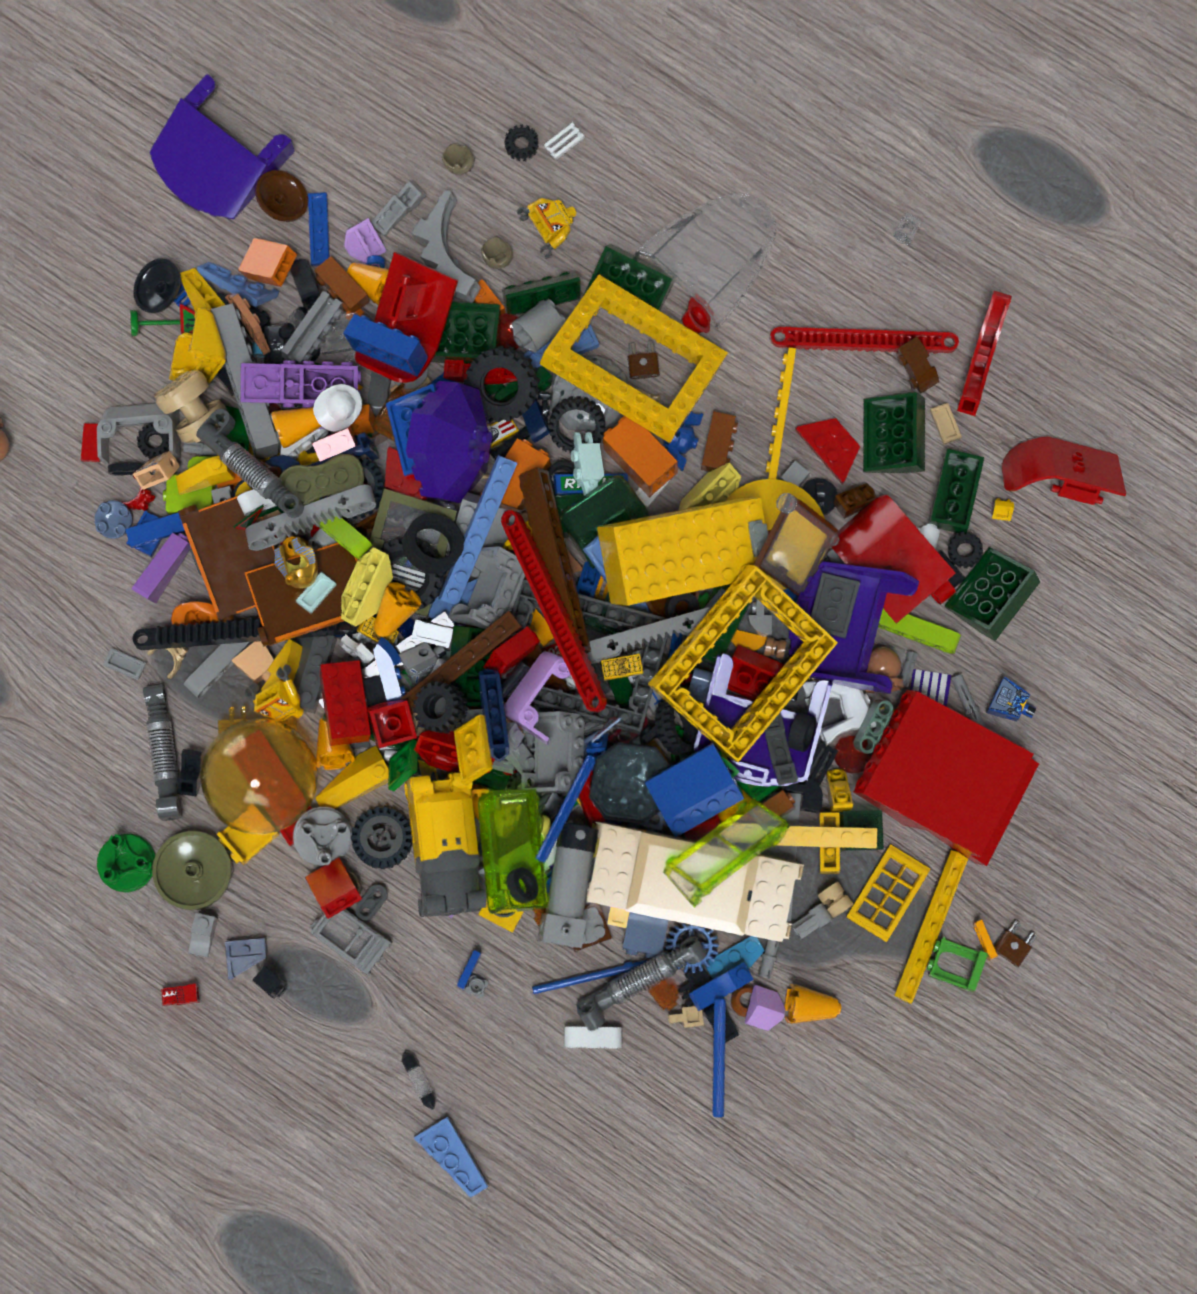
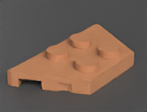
(249, 320)

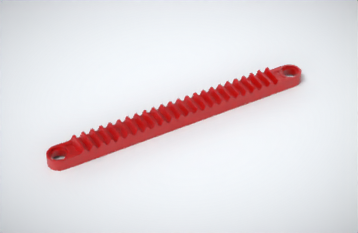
(554, 611)

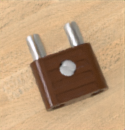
(644, 364)
(1012, 947)

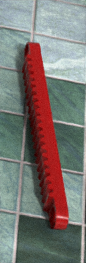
(860, 339)

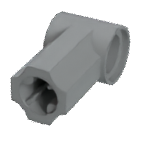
(814, 919)

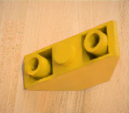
(838, 791)

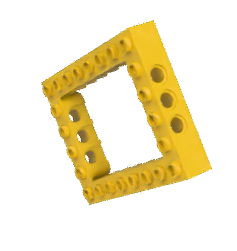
(615, 392)
(779, 691)

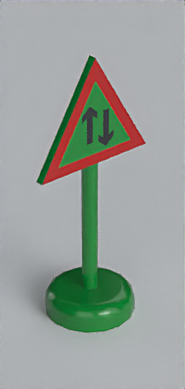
(186, 321)

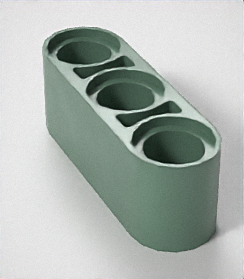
(881, 721)

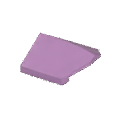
(363, 241)
(764, 1008)

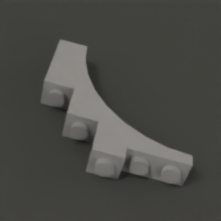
(436, 254)
(518, 753)

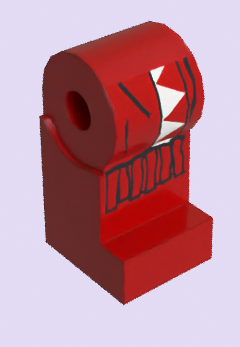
(180, 995)

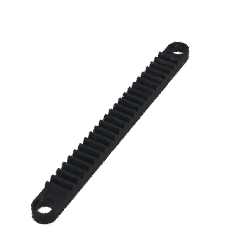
(218, 633)

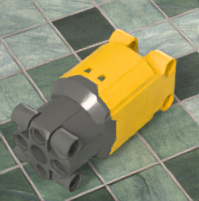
(444, 845)

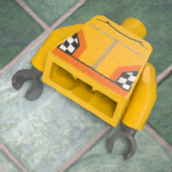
(551, 221)
(279, 699)

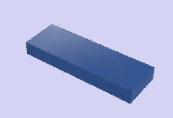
(154, 530)

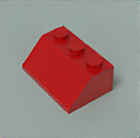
(751, 672)

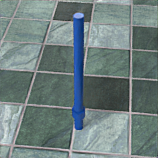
(587, 977)

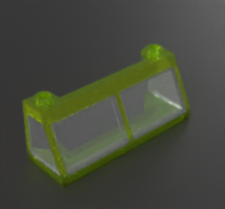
(725, 850)

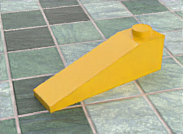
(355, 780)

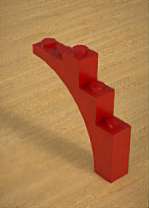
(983, 353)

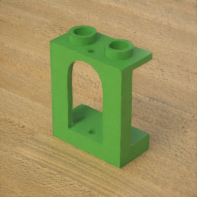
(947, 946)

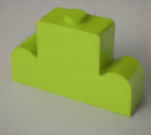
(174, 501)

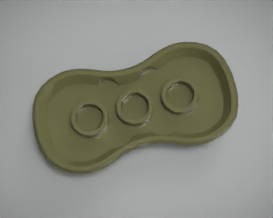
(326, 479)

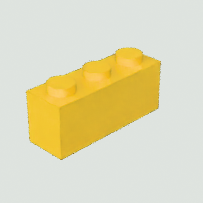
(829, 855)

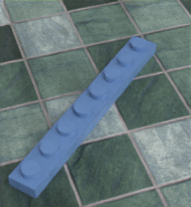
(478, 529)

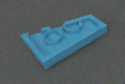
(745, 951)

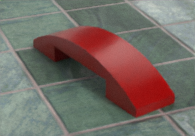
(456, 371)

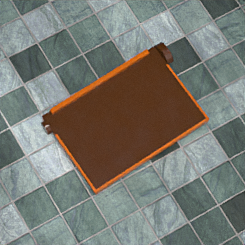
(224, 555)
(277, 603)

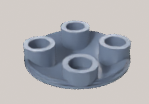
(112, 519)

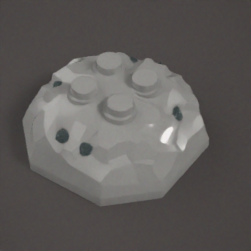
(580, 419)

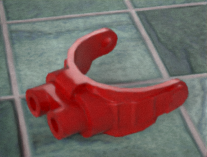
(141, 500)

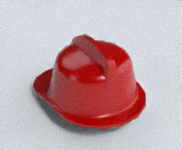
(696, 317)

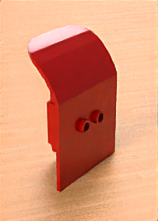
(415, 303)
(1080, 468)
(889, 541)

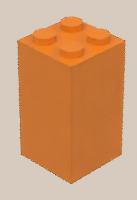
(640, 455)
(527, 460)

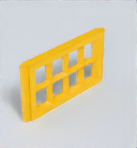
(869, 924)

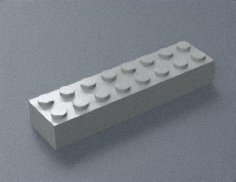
(255, 416)

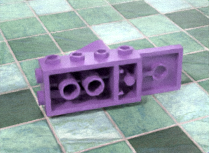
(293, 382)

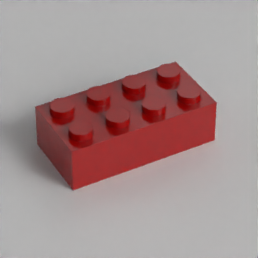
(344, 703)

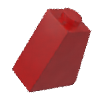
(512, 651)

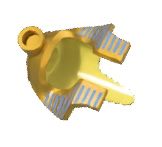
(299, 575)

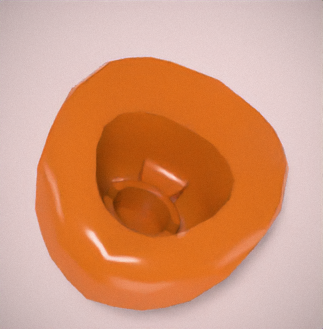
(194, 613)

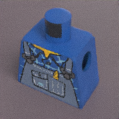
(1010, 701)

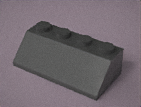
(307, 679)

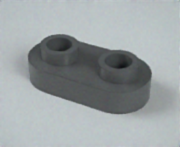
(370, 902)

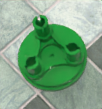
(125, 862)

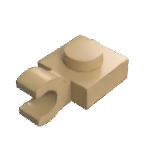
(690, 1017)

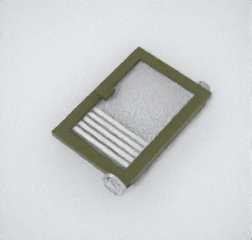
(391, 523)

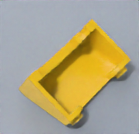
(199, 350)

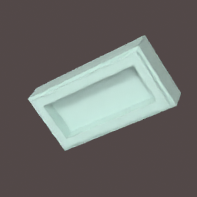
(316, 593)

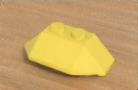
(713, 487)
(366, 587)

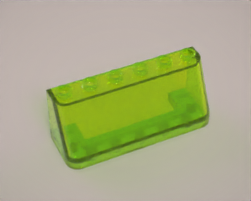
(511, 841)

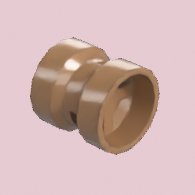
(770, 647)

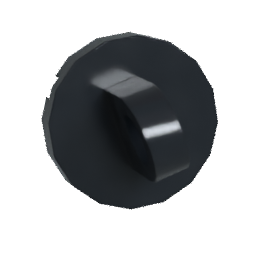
(822, 492)

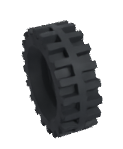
(522, 370)
(432, 582)

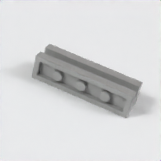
(312, 329)

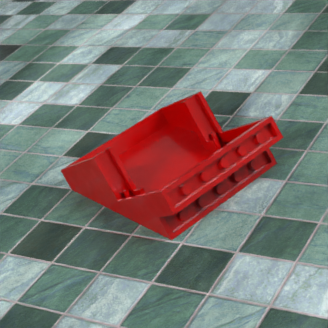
(947, 776)

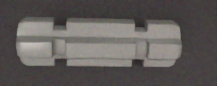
(908, 668)

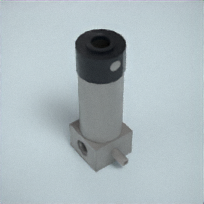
(569, 886)

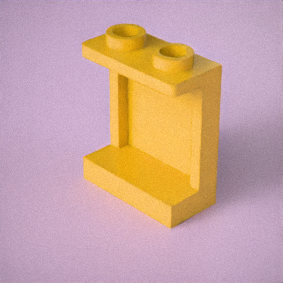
(244, 845)

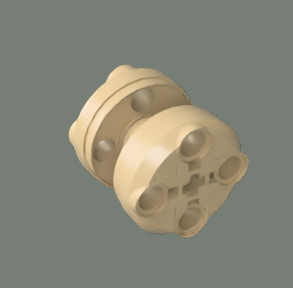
(184, 395)

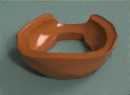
(735, 999)

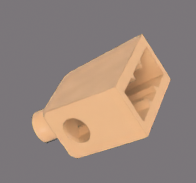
(164, 466)
(254, 662)

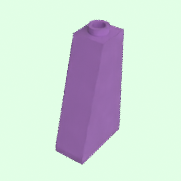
(162, 568)

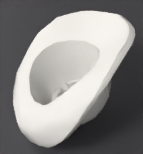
(337, 407)

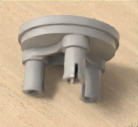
(322, 835)

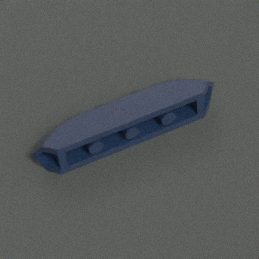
(494, 713)

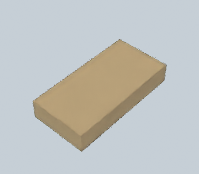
(945, 423)

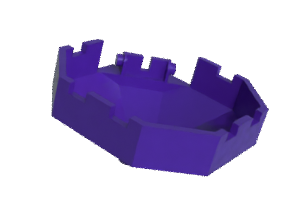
(449, 442)

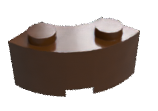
(914, 359)

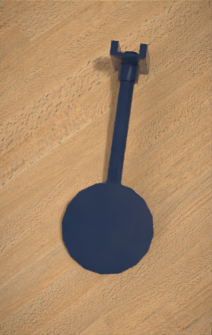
(364, 447)

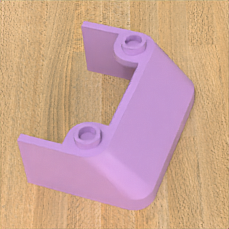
(518, 705)

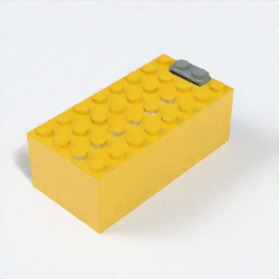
(681, 550)

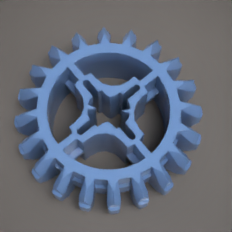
(709, 945)

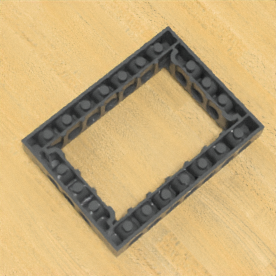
(615, 617)

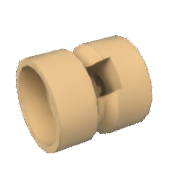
(835, 899)

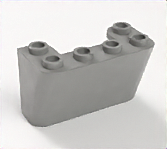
(560, 760)

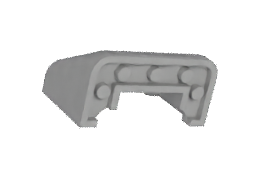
(494, 591)

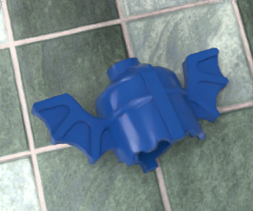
(684, 439)

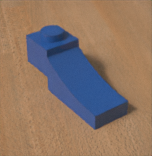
(721, 986)

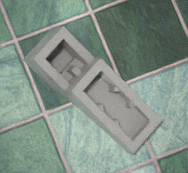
(398, 207)

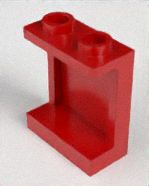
(333, 888)

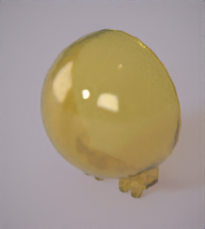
(258, 774)

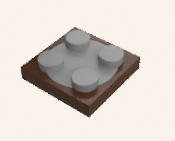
(596, 927)

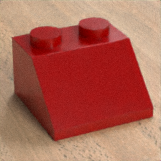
(391, 723)

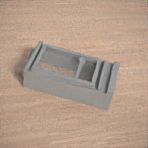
(351, 939)

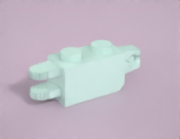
(587, 462)

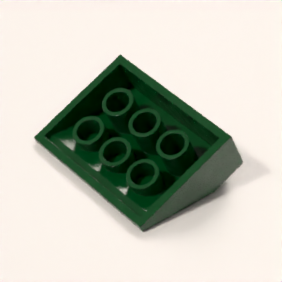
(634, 276)
(557, 289)
(469, 332)
(894, 434)
(993, 593)
(469, 681)

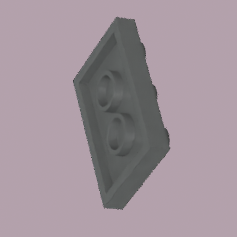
(835, 604)

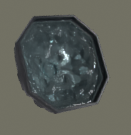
(620, 779)

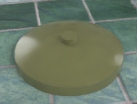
(192, 870)

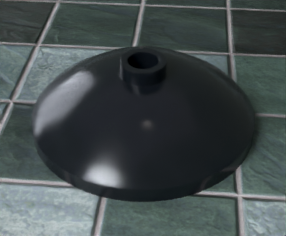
(157, 285)

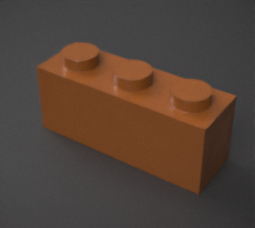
(341, 285)
(719, 441)

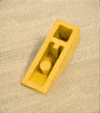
(199, 291)
(204, 474)

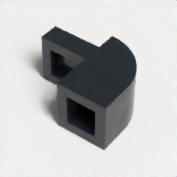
(190, 772)
(811, 795)

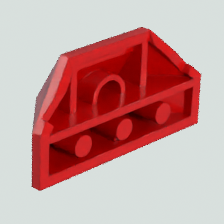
(439, 750)

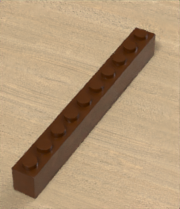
(550, 541)

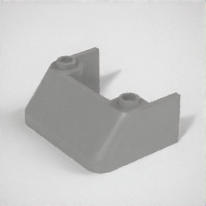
(135, 416)

